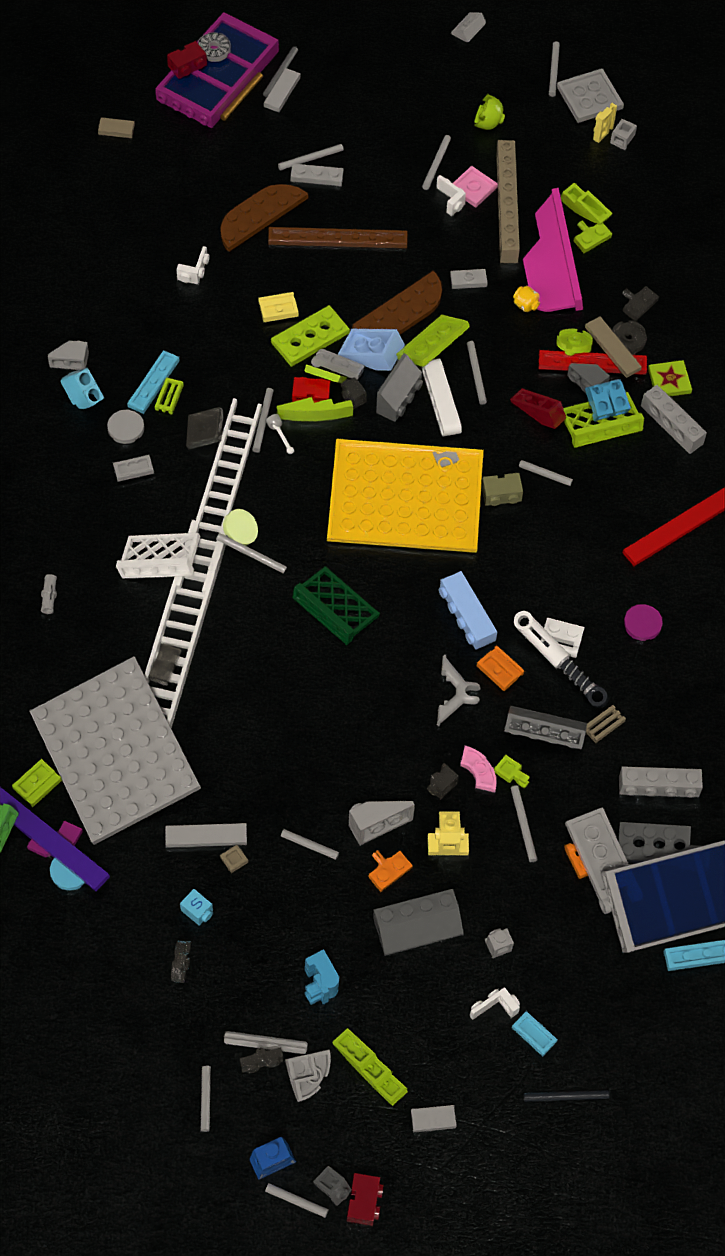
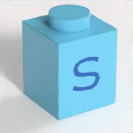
(197, 907)

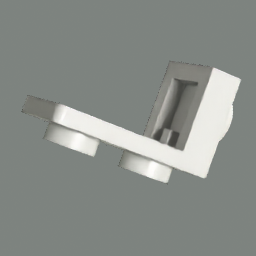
(457, 195)
(193, 274)
(509, 1003)

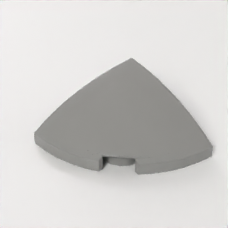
(307, 1073)

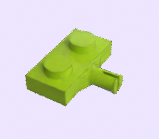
(591, 236)

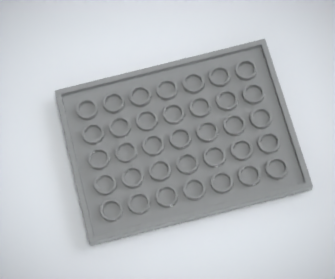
(114, 750)

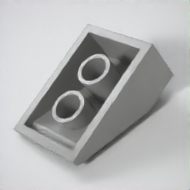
(377, 818)

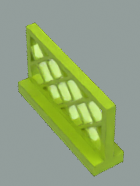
(606, 429)

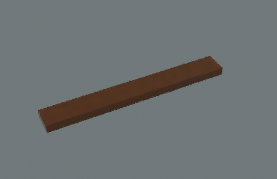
(337, 237)

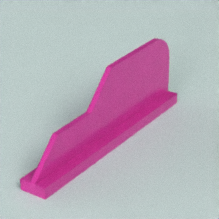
(550, 262)

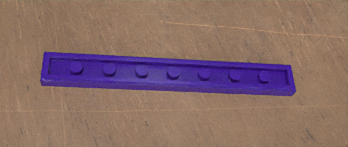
(55, 844)

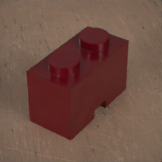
(187, 60)
(364, 1208)

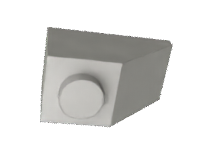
(70, 356)

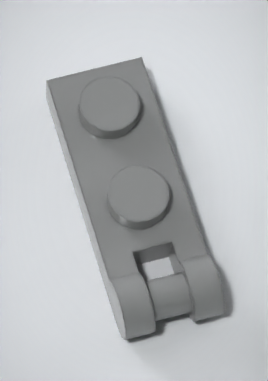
(337, 364)

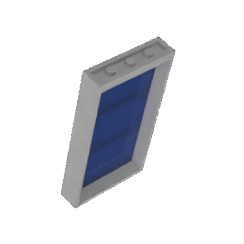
(668, 896)

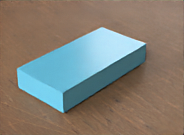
(534, 1033)

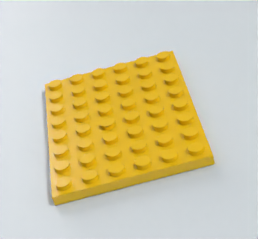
(404, 497)

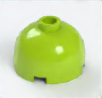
(489, 113)

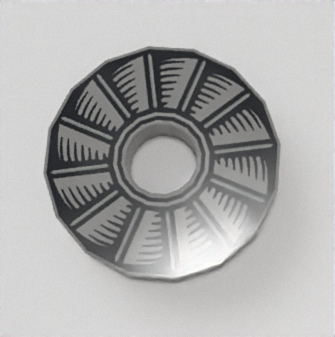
(218, 40)

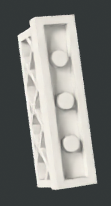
(157, 566)

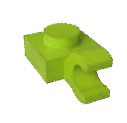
(509, 770)

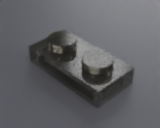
(164, 664)

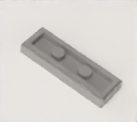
(282, 90)

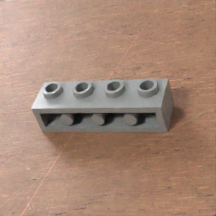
(660, 781)

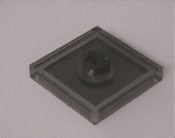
(204, 428)

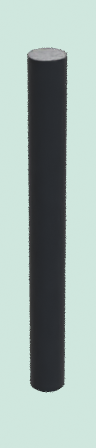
(566, 1095)

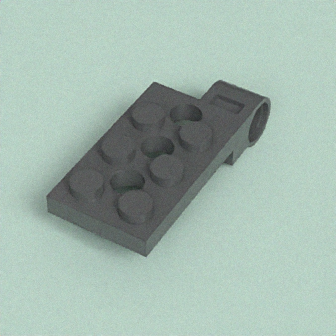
(650, 834)

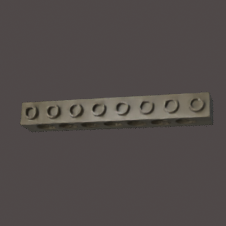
(507, 202)

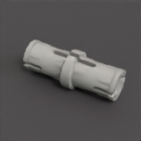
(48, 594)

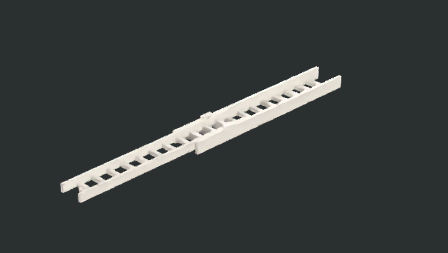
(213, 563)

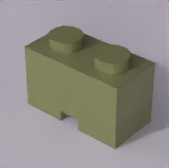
(502, 490)

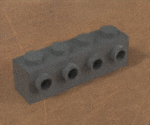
(546, 727)

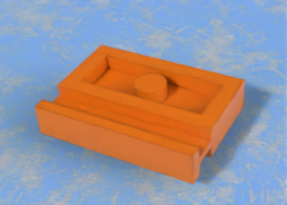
(500, 668)

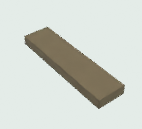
(613, 347)

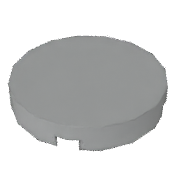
(125, 426)

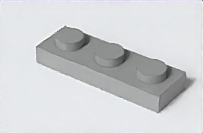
(317, 174)

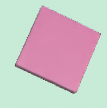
(475, 185)

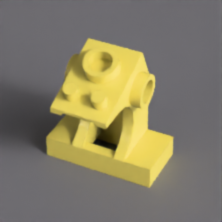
(448, 834)

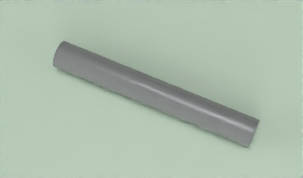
(546, 473)
(309, 844)
(205, 1099)
(299, 1201)

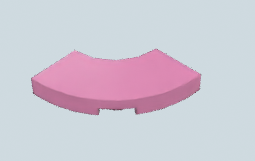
(480, 768)

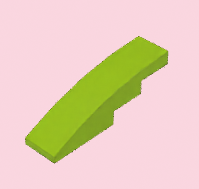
(309, 411)
(370, 1067)

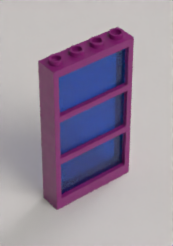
(214, 87)

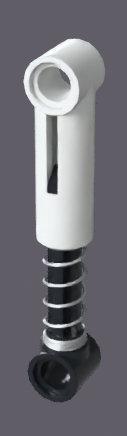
(559, 657)

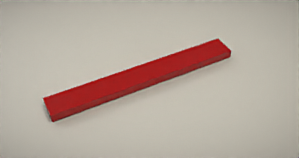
(676, 528)

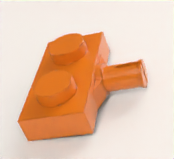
(389, 869)

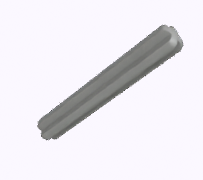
(265, 1042)

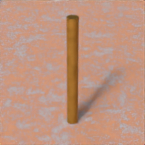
(241, 96)

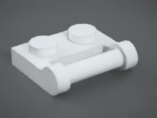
(565, 633)

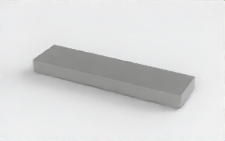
(206, 835)

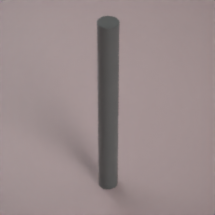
(285, 64)

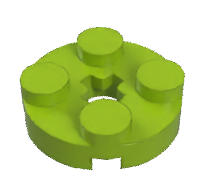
(574, 341)

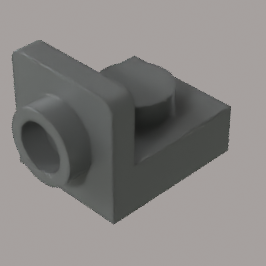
(333, 1185)

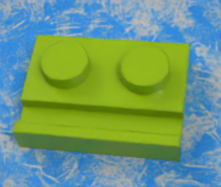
(37, 782)

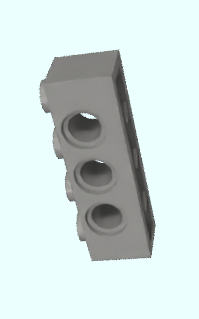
(673, 419)

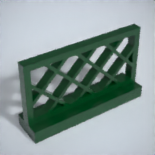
(325, 612)

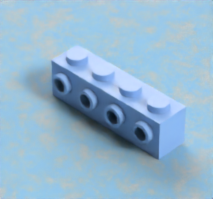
(468, 610)

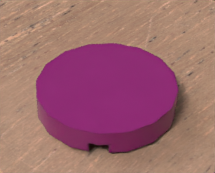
(643, 622)

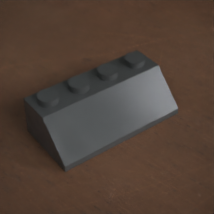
(418, 922)

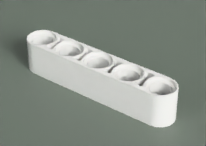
(441, 398)

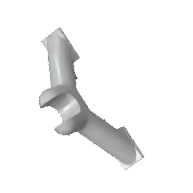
(461, 688)

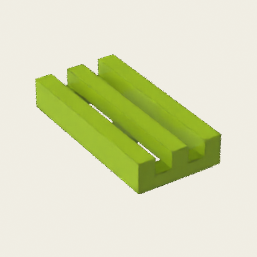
(165, 407)

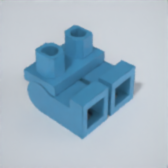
(607, 399)
(325, 978)

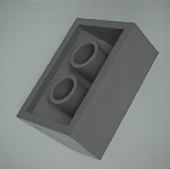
(399, 389)

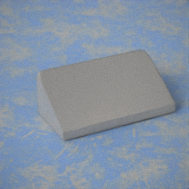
(469, 26)

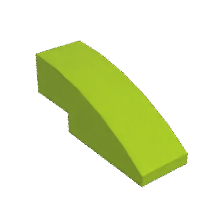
(585, 204)

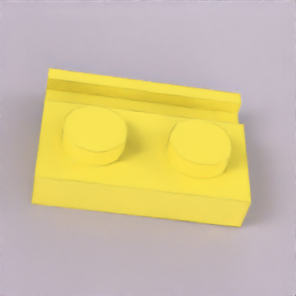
(604, 122)
(278, 307)

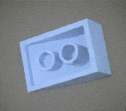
(373, 347)

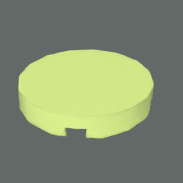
(240, 526)

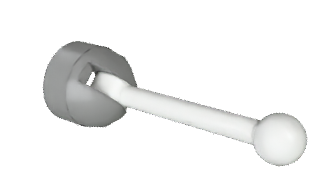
(274, 422)

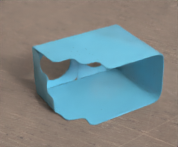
(81, 381)

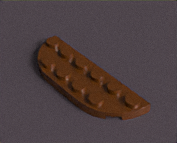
(259, 212)
(406, 307)

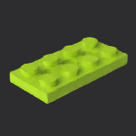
(434, 339)
(309, 346)

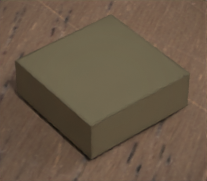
(234, 858)

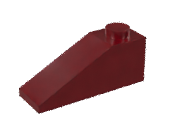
(540, 407)

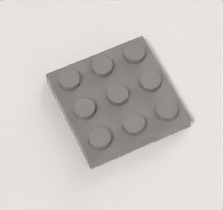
(589, 94)

